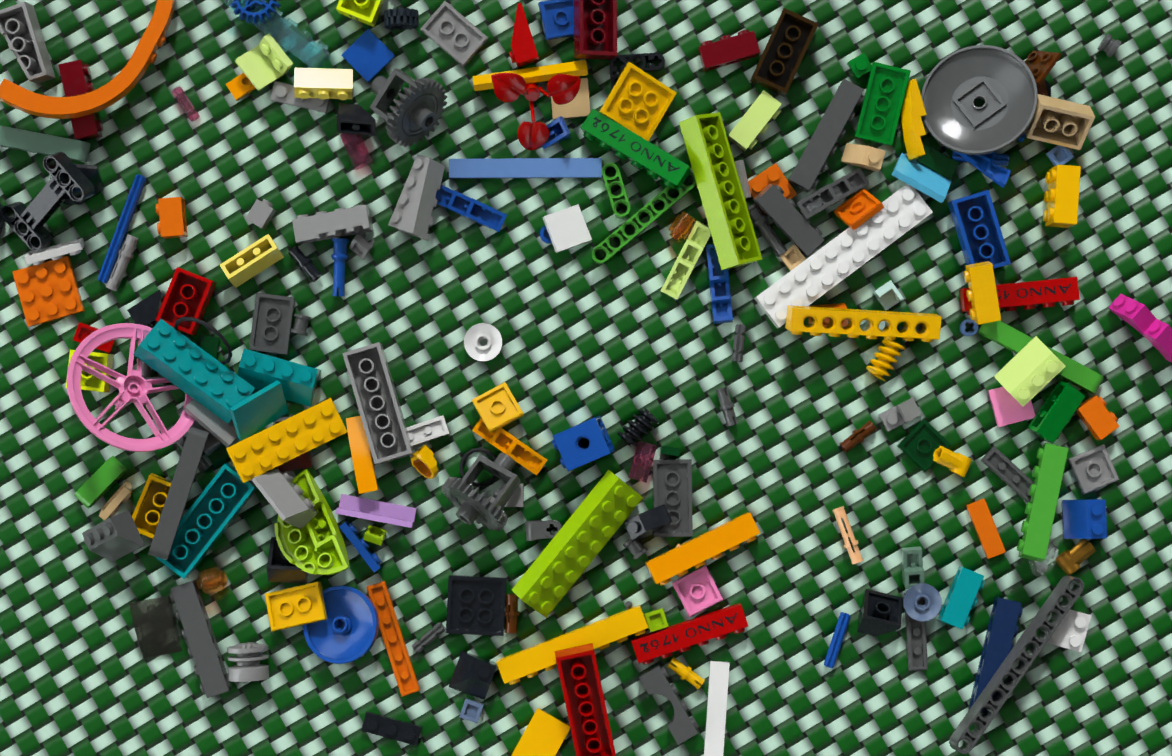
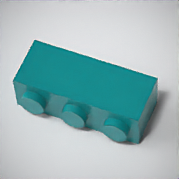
(961, 597)

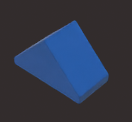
(557, 132)

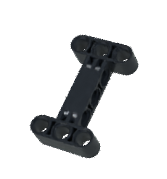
(65, 182)

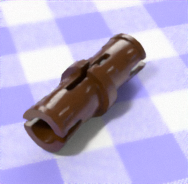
(858, 436)
(511, 613)

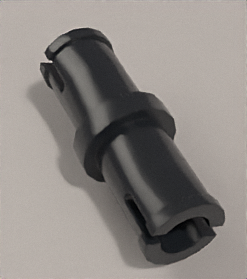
(305, 264)

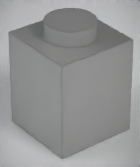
(261, 213)

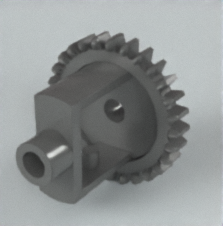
(414, 112)
(474, 505)

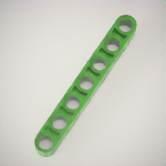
(637, 224)
(1016, 340)

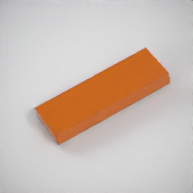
(985, 528)

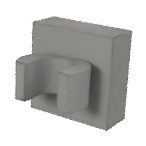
(361, 246)

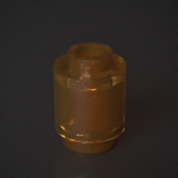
(681, 226)

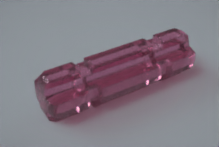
(185, 103)

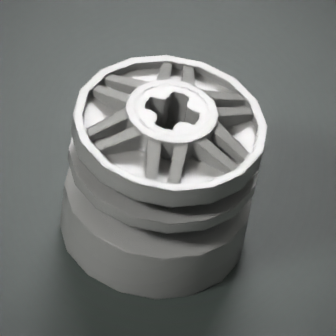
(248, 662)

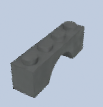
(656, 682)

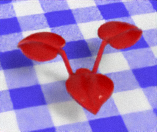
(508, 87)

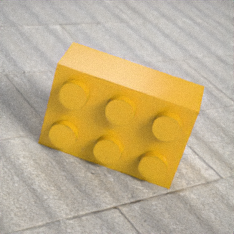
(1062, 196)

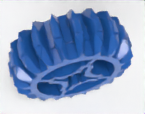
(251, 5)

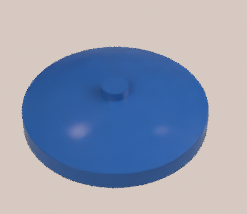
(349, 626)

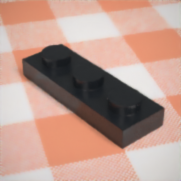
(391, 728)

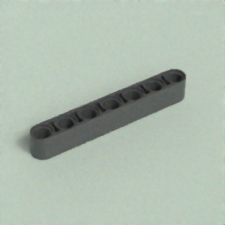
(178, 493)

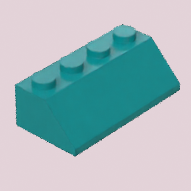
(296, 379)

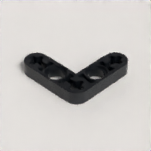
(629, 58)

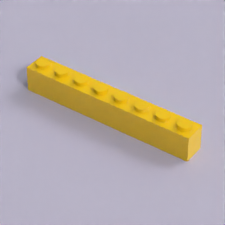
(599, 633)

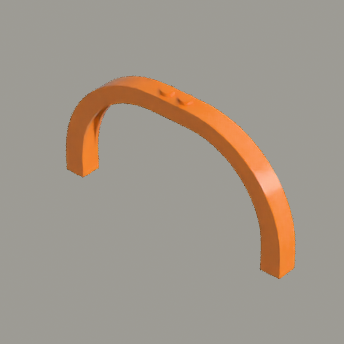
(109, 93)

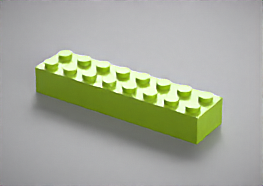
(720, 190)
(577, 544)

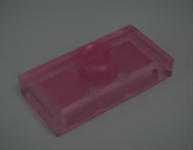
(642, 461)

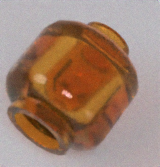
(212, 580)

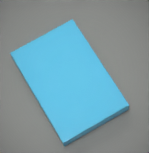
(921, 178)

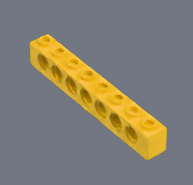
(930, 323)

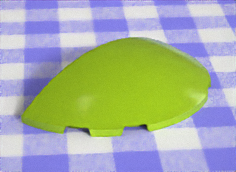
(319, 544)

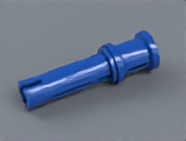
(339, 256)

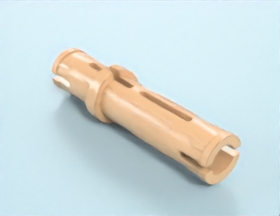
(856, 556)

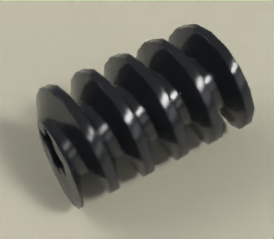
(637, 427)

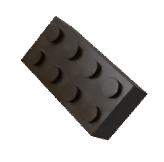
(784, 52)

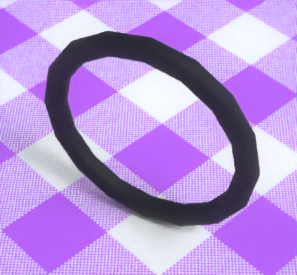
(464, 458)

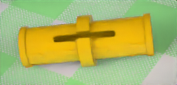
(685, 673)

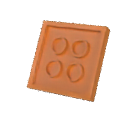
(48, 291)

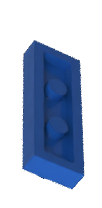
(361, 546)

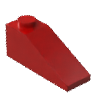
(522, 43)

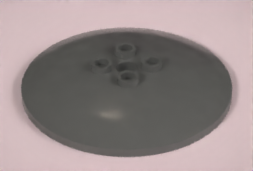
(972, 75)

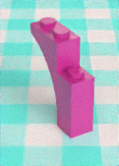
(1142, 320)

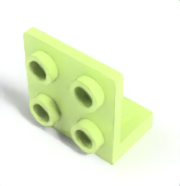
(264, 63)

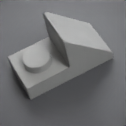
(900, 414)

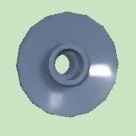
(931, 606)

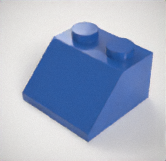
(1084, 519)

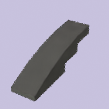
(832, 193)

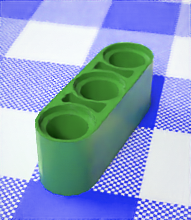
(616, 181)
(100, 482)

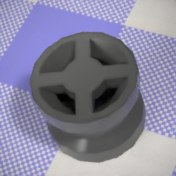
(1109, 45)

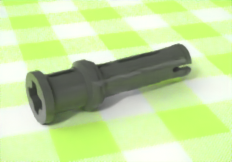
(760, 221)

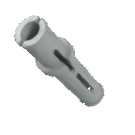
(123, 260)

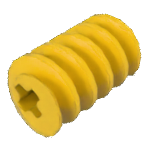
(884, 358)

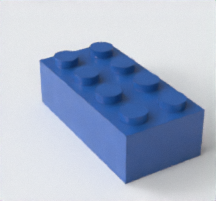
(979, 230)

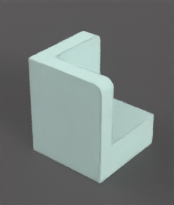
(888, 295)

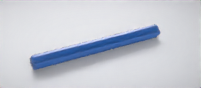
(122, 228)

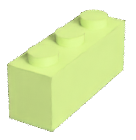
(755, 121)

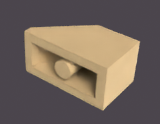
(863, 156)

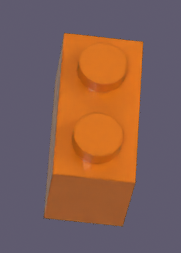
(172, 217)
(1097, 417)

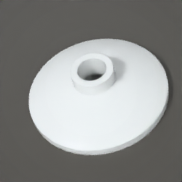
(475, 335)

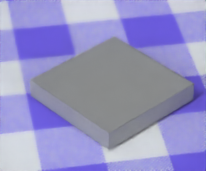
(1093, 469)

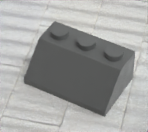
(114, 537)

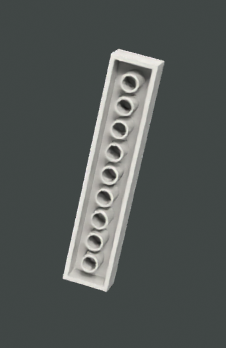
(843, 255)

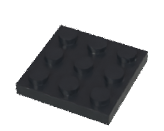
(476, 605)

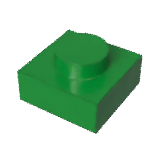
(860, 65)

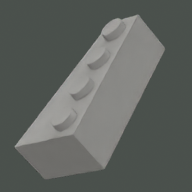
(25, 39)
(332, 224)

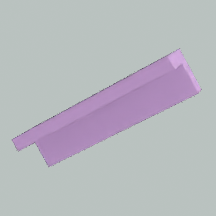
(377, 511)

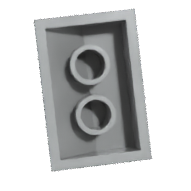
(285, 497)

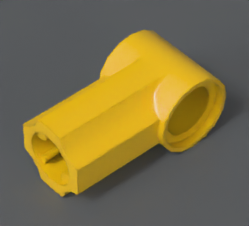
(954, 461)

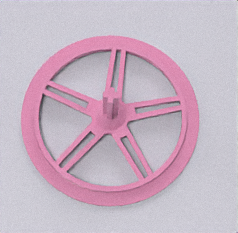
(131, 389)

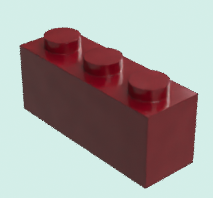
(728, 50)

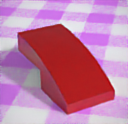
(85, 330)

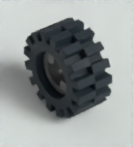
(401, 19)

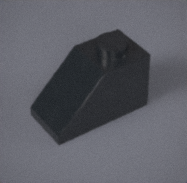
(355, 120)
(147, 310)
(648, 522)

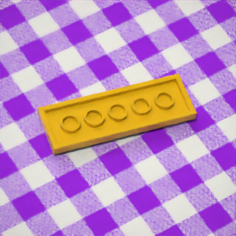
(286, 440)

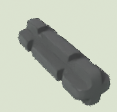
(738, 345)
(427, 638)

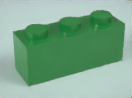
(1056, 412)

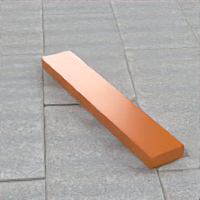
(393, 639)

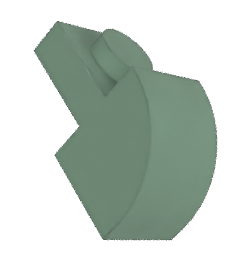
(912, 566)

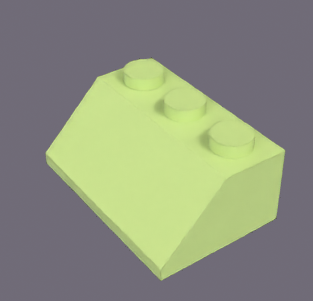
(1029, 371)

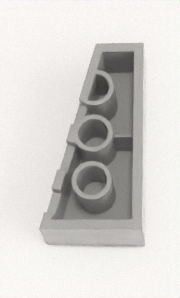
(418, 198)

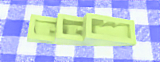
(686, 260)

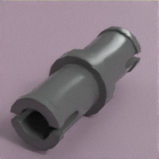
(727, 406)

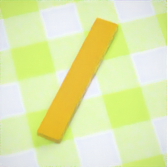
(535, 74)

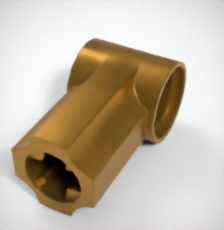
(1071, 559)

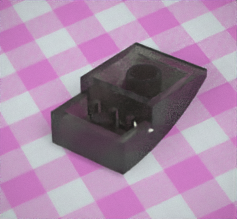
(156, 626)

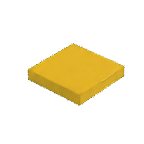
(497, 407)

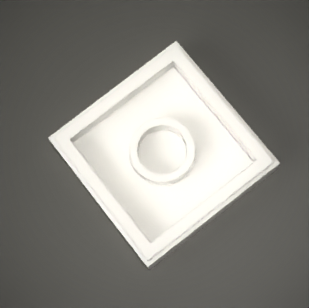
(567, 228)

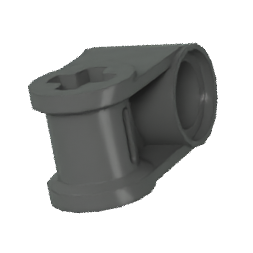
(540, 529)

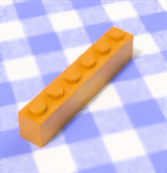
(702, 548)

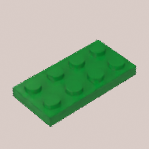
(882, 103)

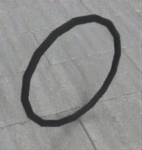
(211, 328)

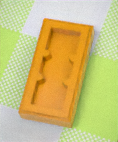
(240, 86)

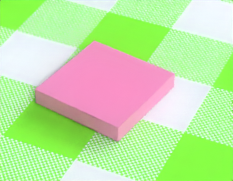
(1007, 408)
(697, 591)

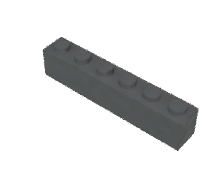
(824, 137)
(201, 639)

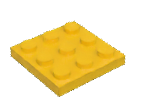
(638, 101)

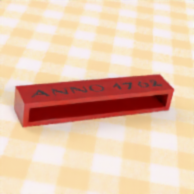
(1031, 294)
(689, 633)

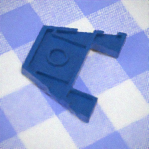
(984, 164)

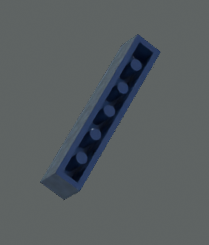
(997, 643)

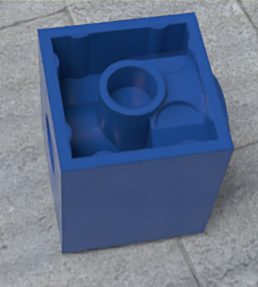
(571, 444)

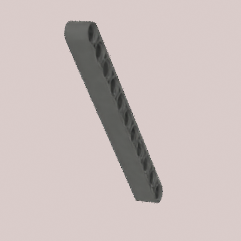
(1007, 667)

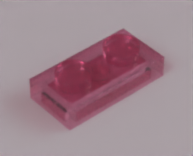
(356, 150)

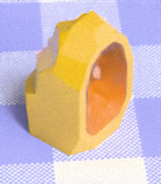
(425, 462)

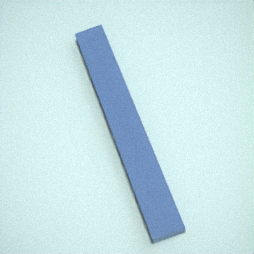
(525, 168)

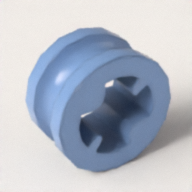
(963, 327)

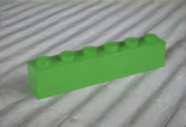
(1043, 502)

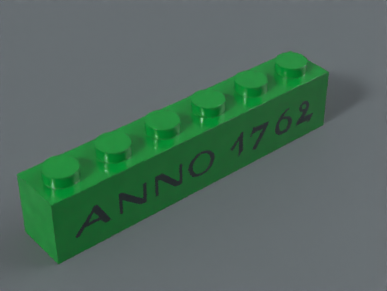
(636, 149)

